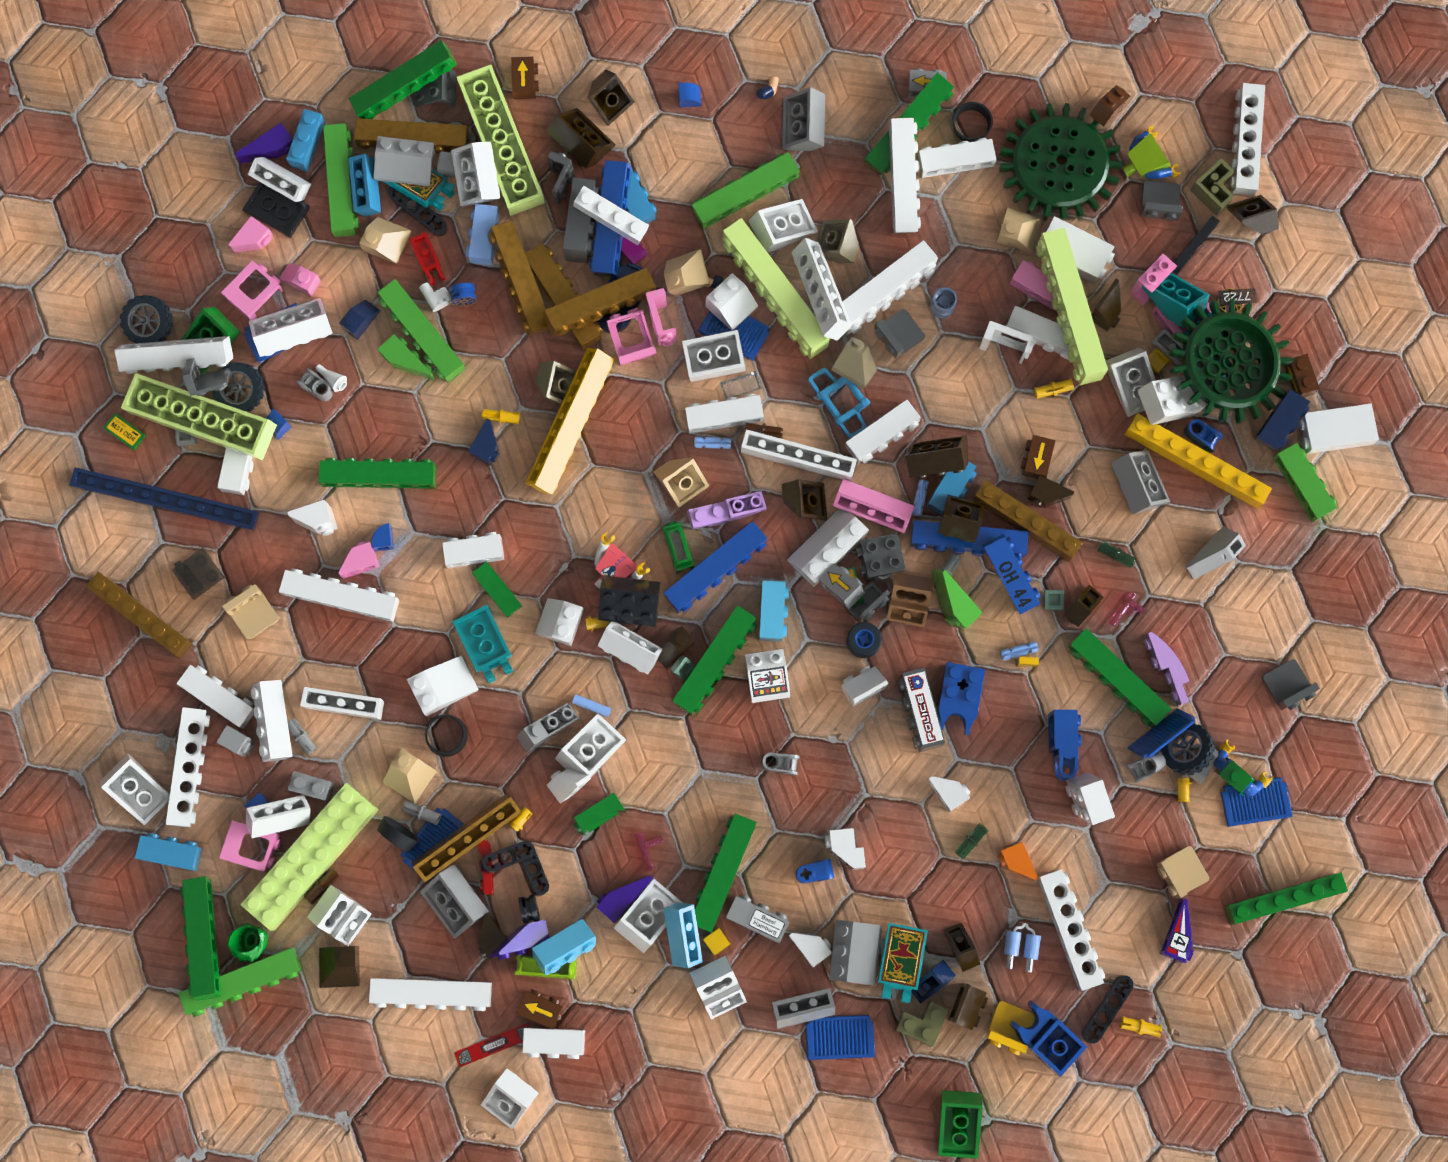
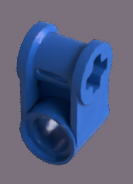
(1204, 435)
(818, 871)

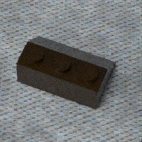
(580, 137)
(937, 456)

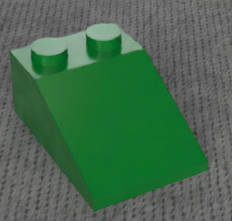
(211, 324)
(960, 1124)

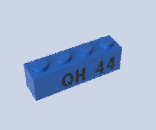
(1011, 573)

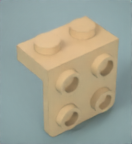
(251, 611)
(1182, 872)

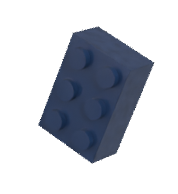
(1282, 421)

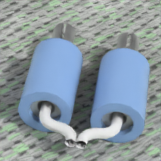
(1031, 947)

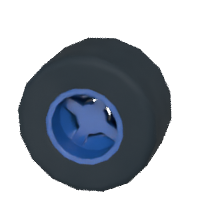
(870, 640)

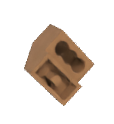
(910, 599)

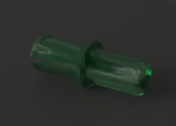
(1116, 554)
(971, 841)

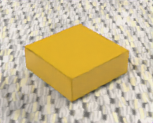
(1157, 360)
(1024, 661)
(716, 941)

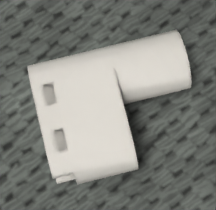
(437, 299)

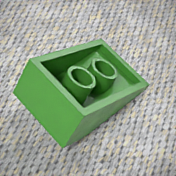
(954, 602)

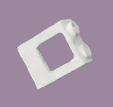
(993, 333)

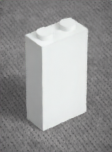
(1088, 251)
(1338, 428)

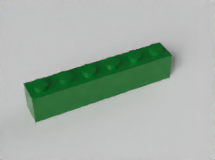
(403, 81)
(921, 109)
(377, 473)
(714, 661)
(1119, 678)
(723, 872)
(1285, 898)
(201, 938)

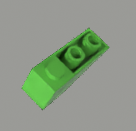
(401, 358)

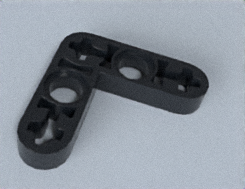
(524, 860)

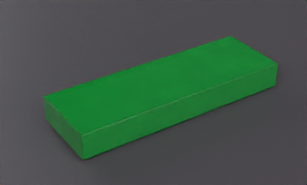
(497, 589)

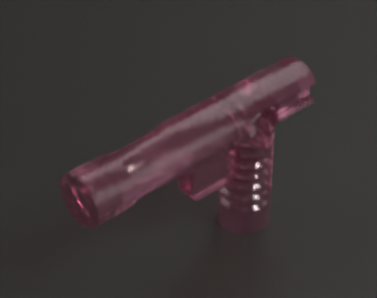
(1126, 608)

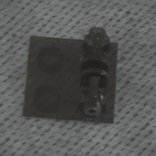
(197, 573)

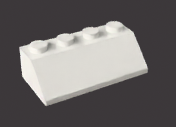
(290, 327)
(828, 545)

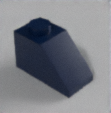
(359, 318)
(485, 445)
(933, 981)

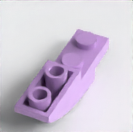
(726, 511)
(1165, 659)

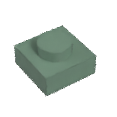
(1054, 600)
(683, 667)

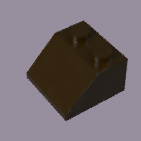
(961, 518)
(968, 1006)

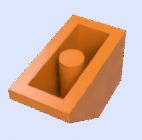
(1017, 861)

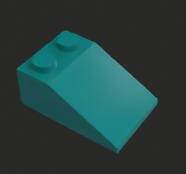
(1178, 298)

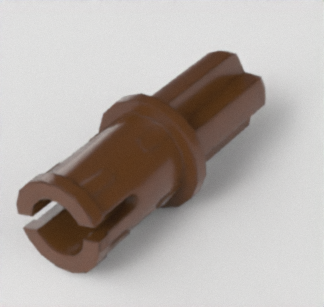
(764, 429)
(321, 886)

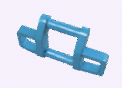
(837, 384)

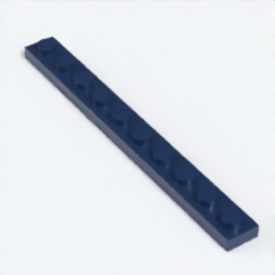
(164, 499)

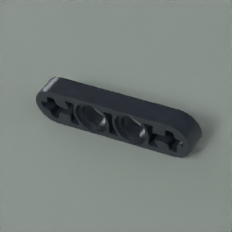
(416, 212)
(1195, 244)
(1109, 1010)

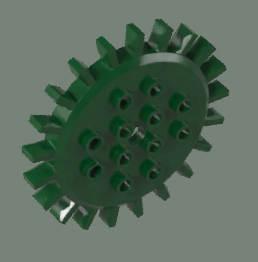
(1033, 180)
(1238, 330)

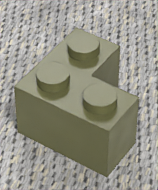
(1210, 187)
(924, 1029)

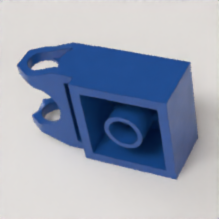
(960, 702)
(1064, 741)
(1042, 1037)

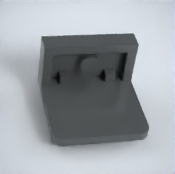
(440, 90)
(562, 166)
(1161, 201)
(899, 333)
(200, 384)
(880, 556)
(873, 598)
(1289, 685)

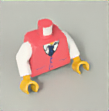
(613, 562)

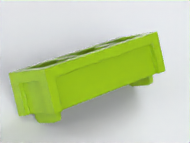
(527, 966)

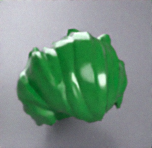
(247, 942)

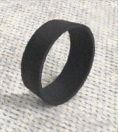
(975, 106)
(462, 743)
(397, 834)

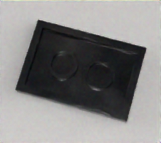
(275, 209)

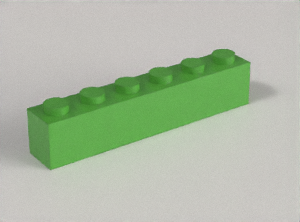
(337, 152)
(745, 190)
(421, 330)
(245, 980)

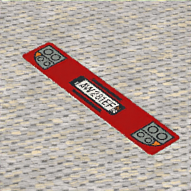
(491, 1045)

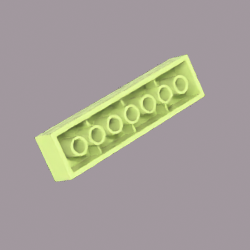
(497, 126)
(775, 288)
(1071, 307)
(199, 416)
(309, 857)

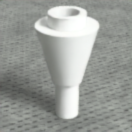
(335, 380)

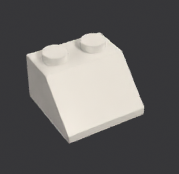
(731, 302)
(315, 517)
(559, 621)
(864, 685)
(509, 1098)

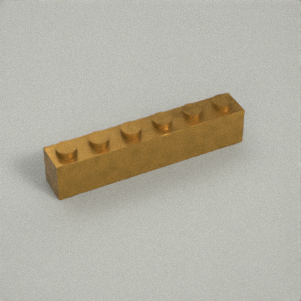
(444, 136)
(519, 277)
(559, 290)
(598, 302)
(1027, 520)
(139, 614)
(466, 837)

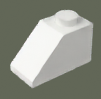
(567, 783)
(949, 792)
(812, 947)

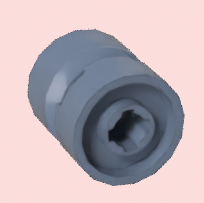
(943, 302)

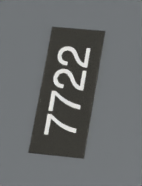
(1239, 295)

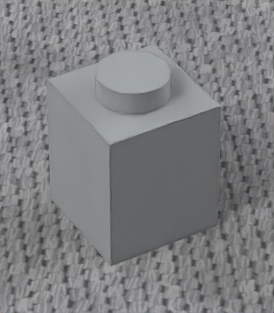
(445, 165)

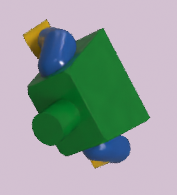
(1235, 775)

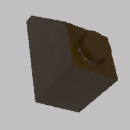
(1048, 493)
(1083, 606)
(674, 646)
(490, 936)
(962, 947)

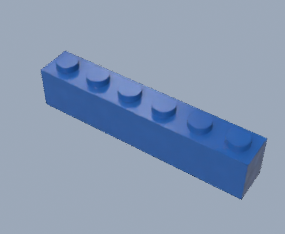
(608, 242)
(926, 535)
(715, 567)

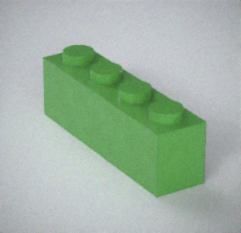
(1305, 482)

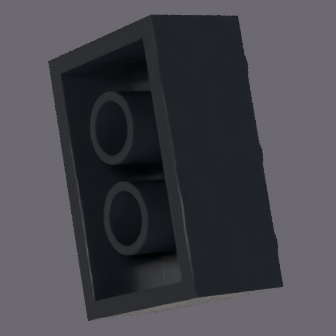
(629, 600)

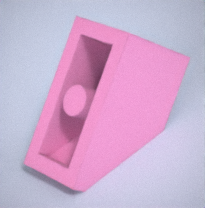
(251, 237)
(300, 279)
(359, 560)

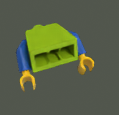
(1148, 158)

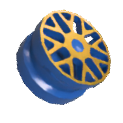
(463, 294)

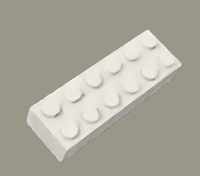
(889, 285)

